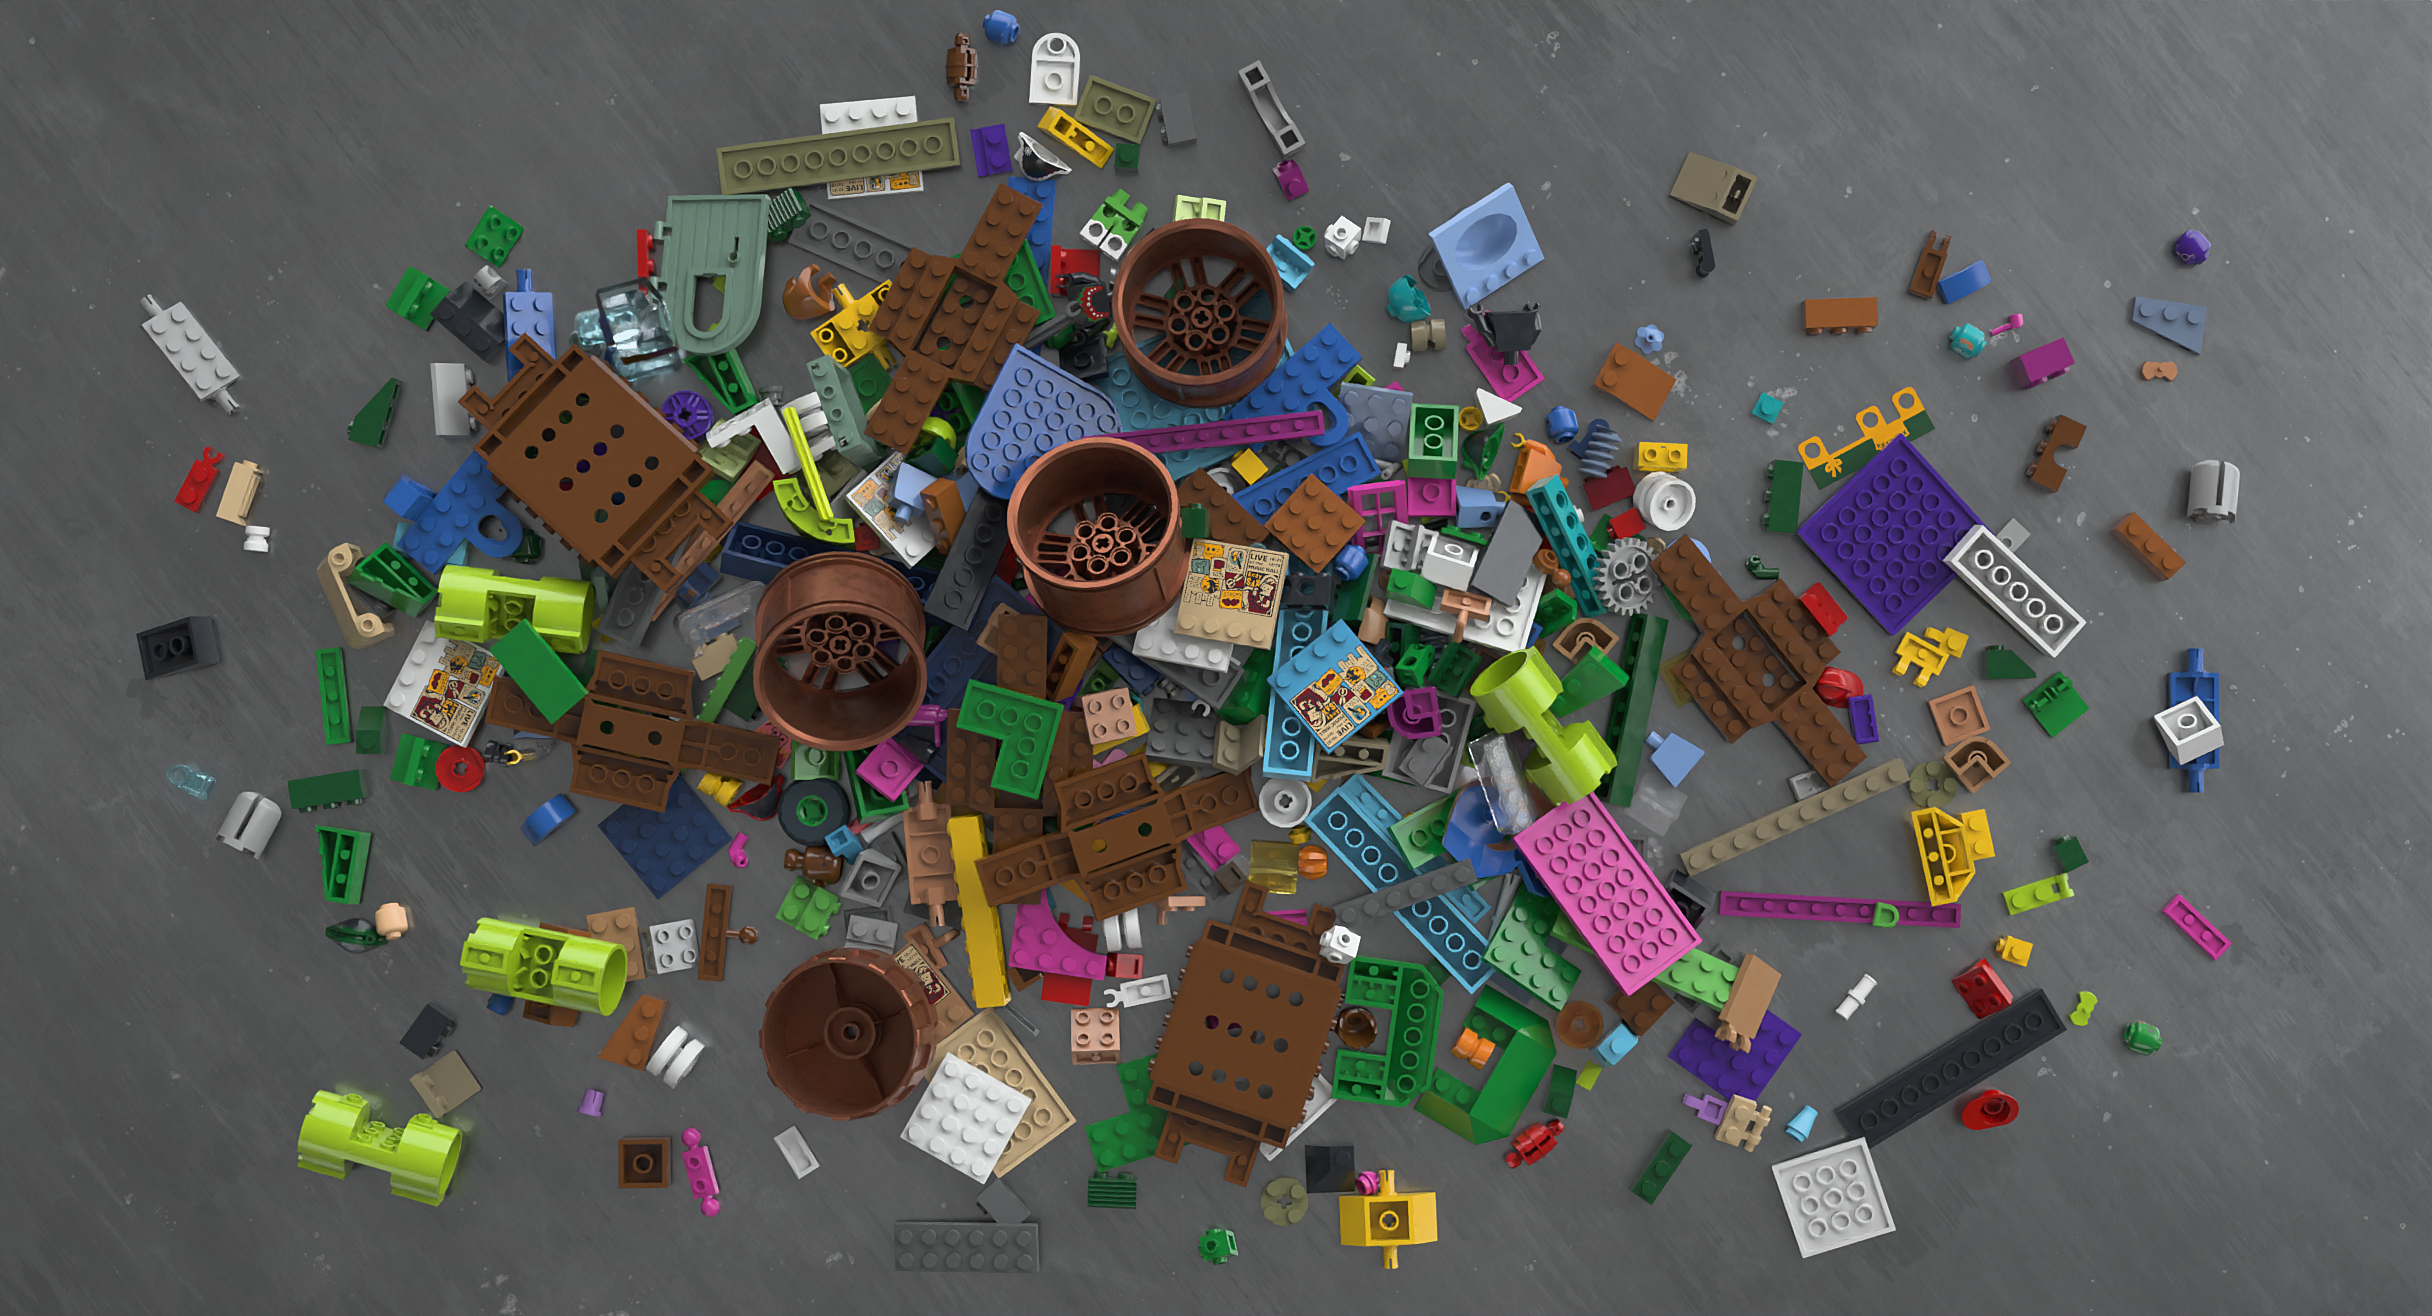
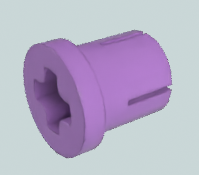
(591, 1103)

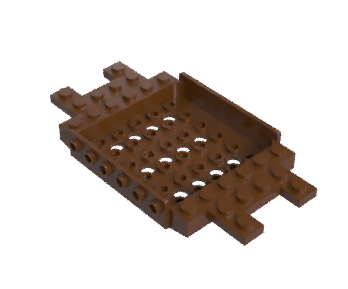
(653, 516)
(1218, 1113)

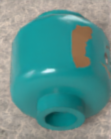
(1967, 341)

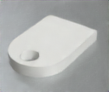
(1055, 73)

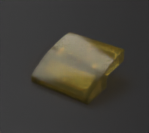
(1274, 865)

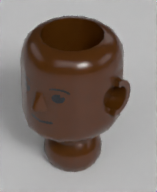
(817, 864)

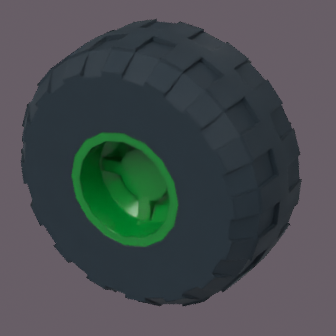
(813, 810)

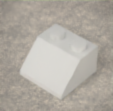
(1449, 561)
(2189, 730)

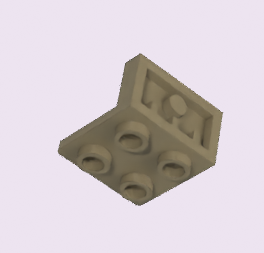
(1239, 747)
(445, 1084)

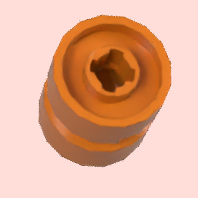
(1472, 1048)

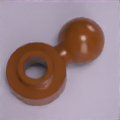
(1547, 563)

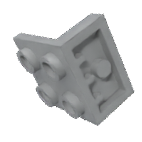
(669, 947)

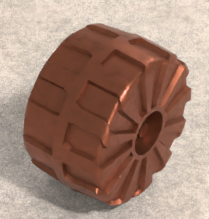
(809, 1041)

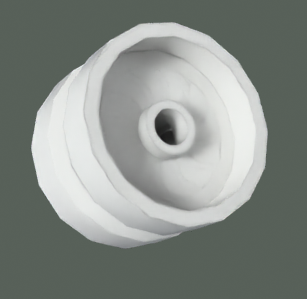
(809, 414)
(1664, 501)
(1287, 815)
(1122, 924)
(675, 1057)

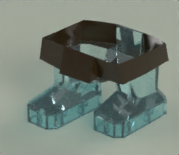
(636, 323)

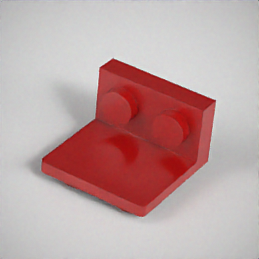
(1071, 261)

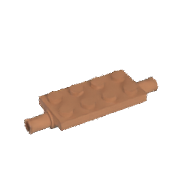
(929, 854)

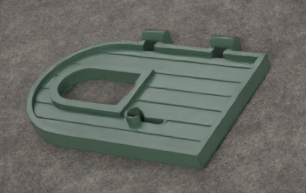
(705, 246)

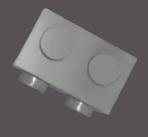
(1402, 546)

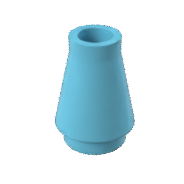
(1801, 1125)

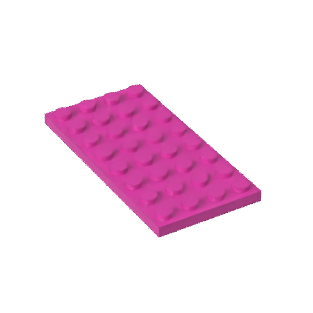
(1607, 891)

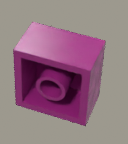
(2041, 362)

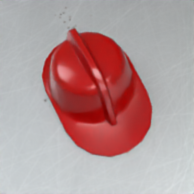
(1837, 685)
(1990, 1110)

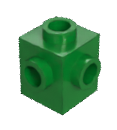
(1217, 1246)

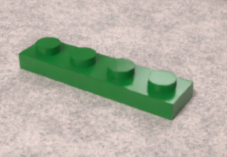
(333, 696)

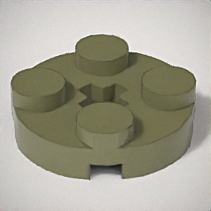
(1932, 771)
(1275, 1190)

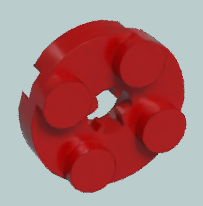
(473, 772)

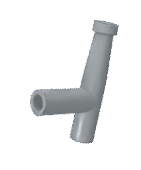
(1388, 469)

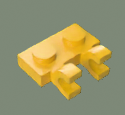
(1922, 655)

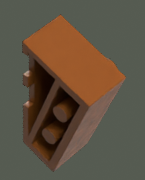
(637, 1034)

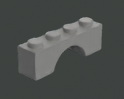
(1270, 109)

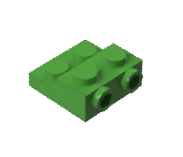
(813, 763)
(809, 908)

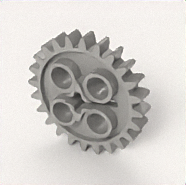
(1635, 589)

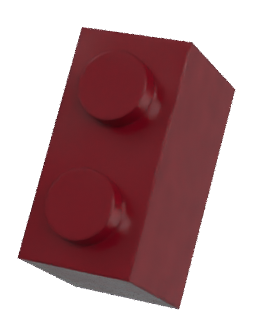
(1609, 490)

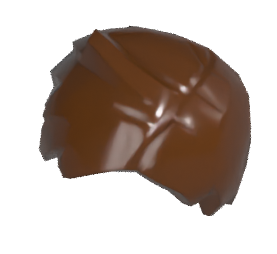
(1356, 1027)

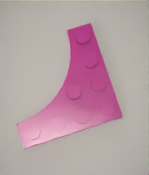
(1043, 945)

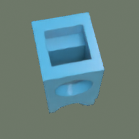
(844, 842)

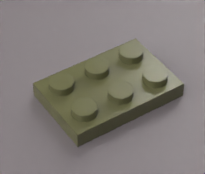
(1115, 109)

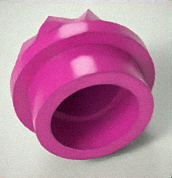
(1367, 1183)

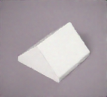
(1494, 409)

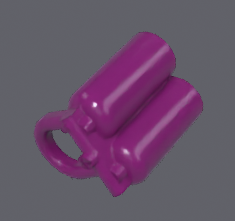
(930, 716)

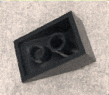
(177, 647)
(1690, 897)

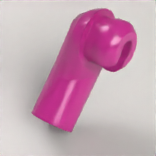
(736, 851)

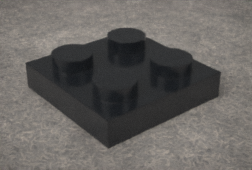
(1087, 360)

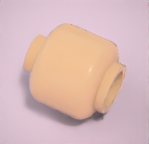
(391, 921)

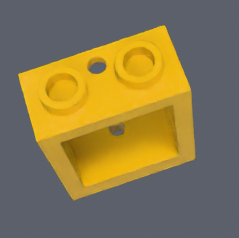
(1653, 458)

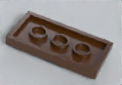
(1228, 519)

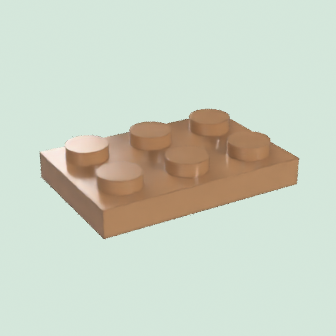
(620, 928)

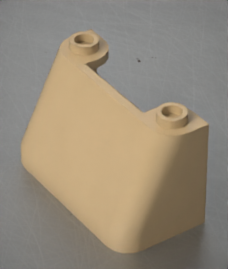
(357, 629)

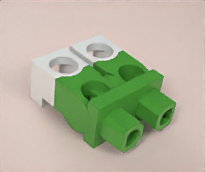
(1119, 219)

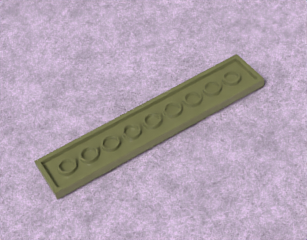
(838, 156)

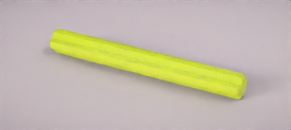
(807, 463)

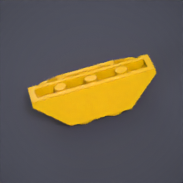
(1944, 854)

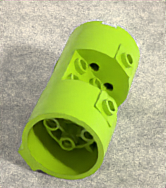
(483, 606)
(1518, 695)
(545, 966)
(418, 1157)

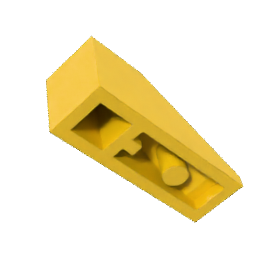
(1075, 136)

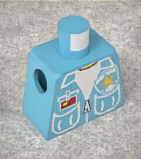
(1614, 1044)

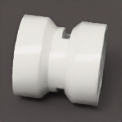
(256, 539)

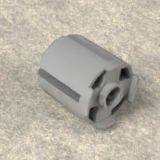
(2213, 492)
(250, 823)

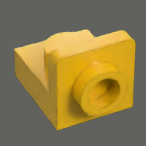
(2013, 950)

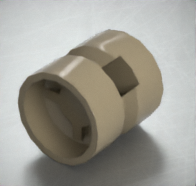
(1428, 335)

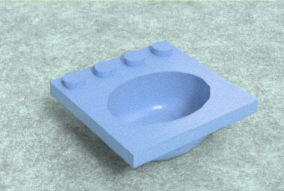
(1486, 245)

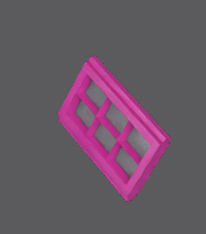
(1377, 506)

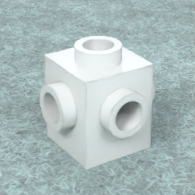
(1342, 238)
(1339, 945)

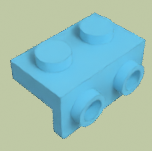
(1290, 262)

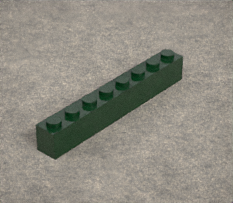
(1632, 707)

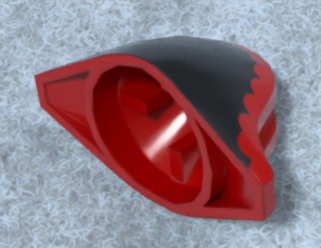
(760, 801)

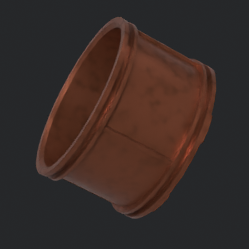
(1166, 248)
(1121, 595)
(806, 600)

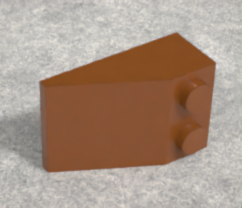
(1633, 382)

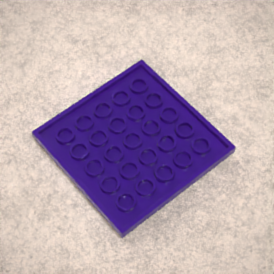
(1891, 533)

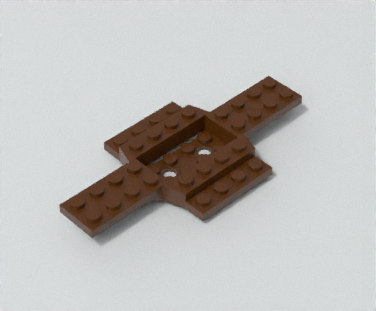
(977, 334)
(1730, 680)
(973, 755)
(624, 763)
(1132, 866)

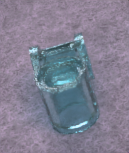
(194, 782)

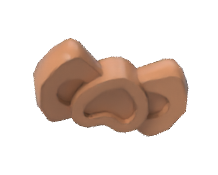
(2159, 370)

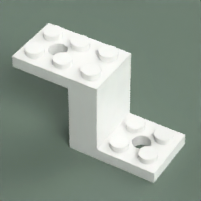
(773, 433)

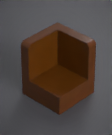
(1023, 977)

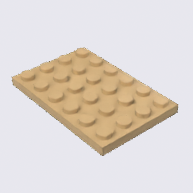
(994, 1049)

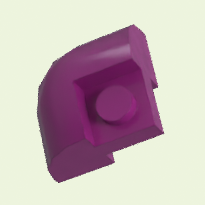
(1416, 714)

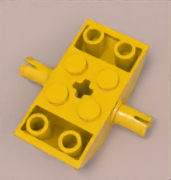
(841, 334)
(1363, 1215)

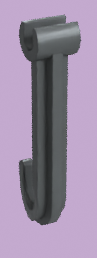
(1072, 314)

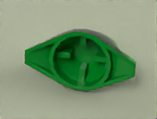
(1481, 449)

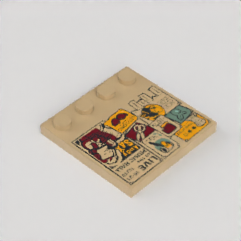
(1231, 593)

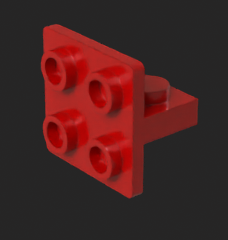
(1823, 608)
(1983, 989)

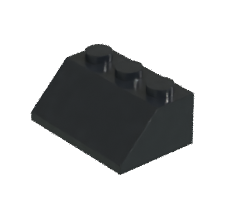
(472, 321)

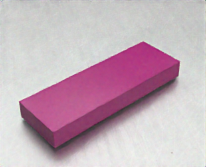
(2196, 927)

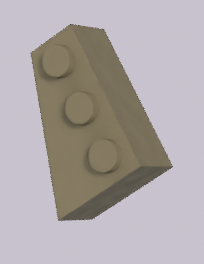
(1354, 756)

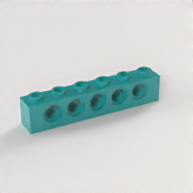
(1568, 540)

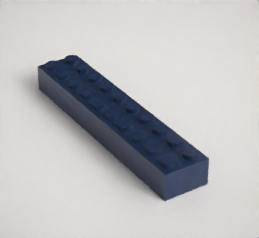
(762, 553)

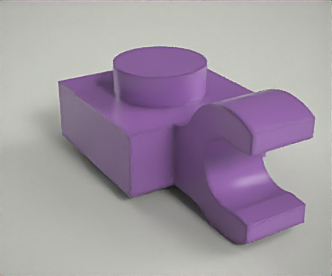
(1708, 1108)

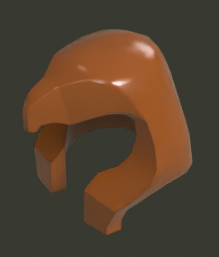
(801, 300)

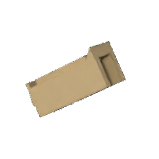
(239, 492)

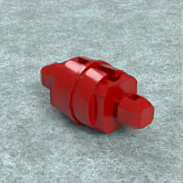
(1534, 1143)

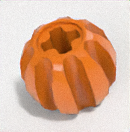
(1312, 862)

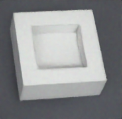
(1376, 230)
(1401, 356)

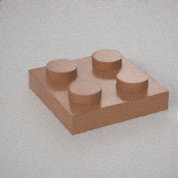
(1958, 715)

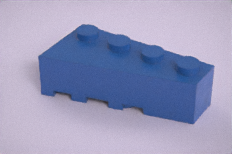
(408, 497)

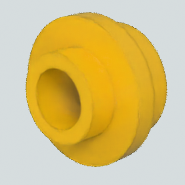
(1300, 834)

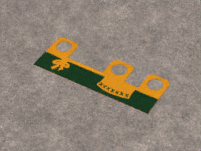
(1830, 468)

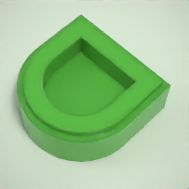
(1885, 915)

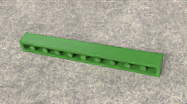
(728, 681)

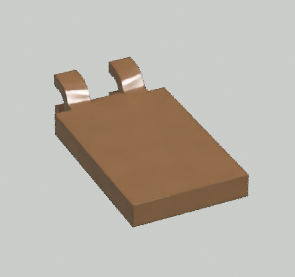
(1747, 1003)

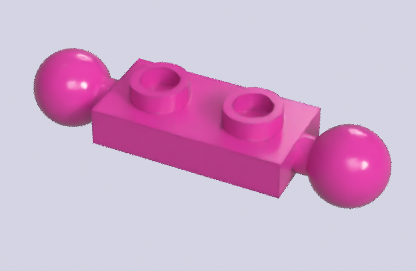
(700, 1172)

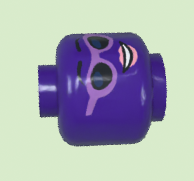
(2192, 247)

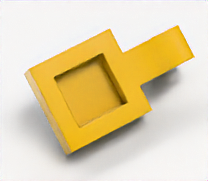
(1949, 641)

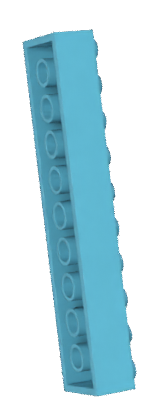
(1288, 743)
(1380, 865)

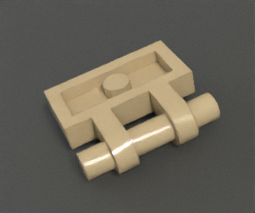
(1736, 1119)

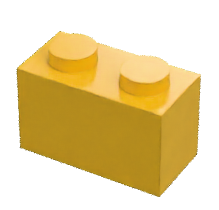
(1248, 467)
(1978, 833)

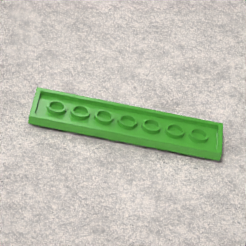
(1693, 975)

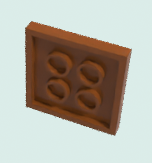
(1314, 524)

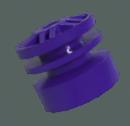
(702, 412)

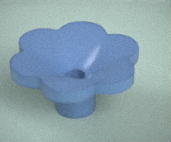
(1643, 341)

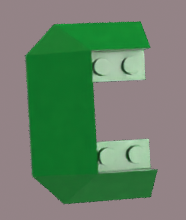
(1411, 1034)
(1511, 1082)

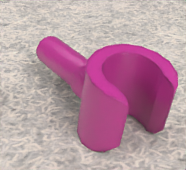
(2015, 322)

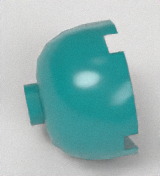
(1407, 301)

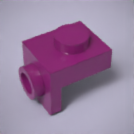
(1290, 179)

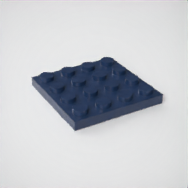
(667, 844)

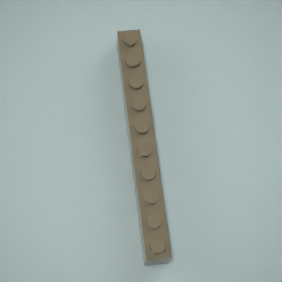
(1793, 817)

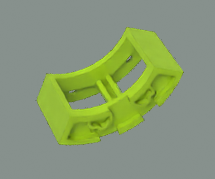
(806, 520)

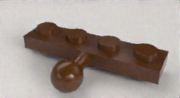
(716, 932)

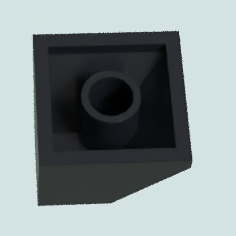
(1330, 1168)

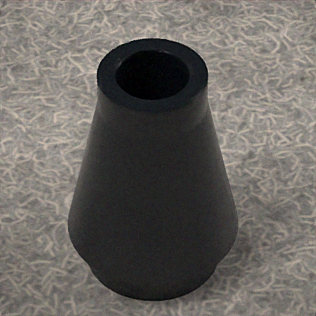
(920, 749)

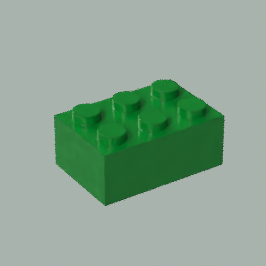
(1433, 441)

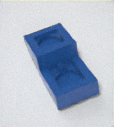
(1964, 282)

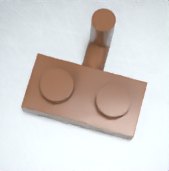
(1464, 605)
(1171, 902)
(929, 945)

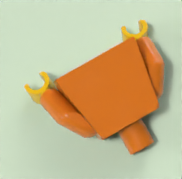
(1532, 464)

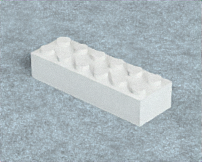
(2014, 591)

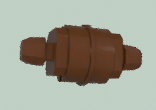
(961, 67)

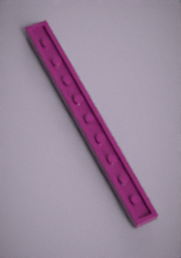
(1225, 433)
(1835, 909)

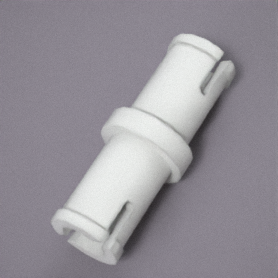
(1856, 997)

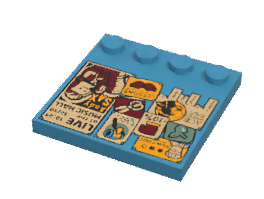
(1334, 686)

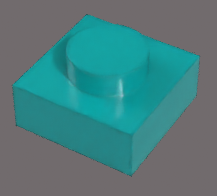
(1767, 408)

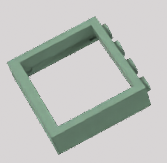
(843, 410)

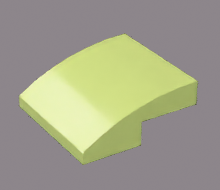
(1192, 207)
(733, 457)

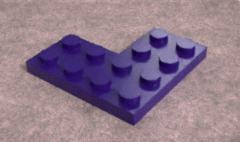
(1733, 1070)

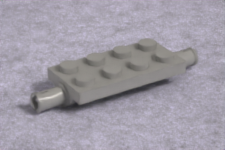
(190, 353)

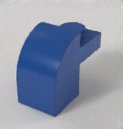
(546, 819)

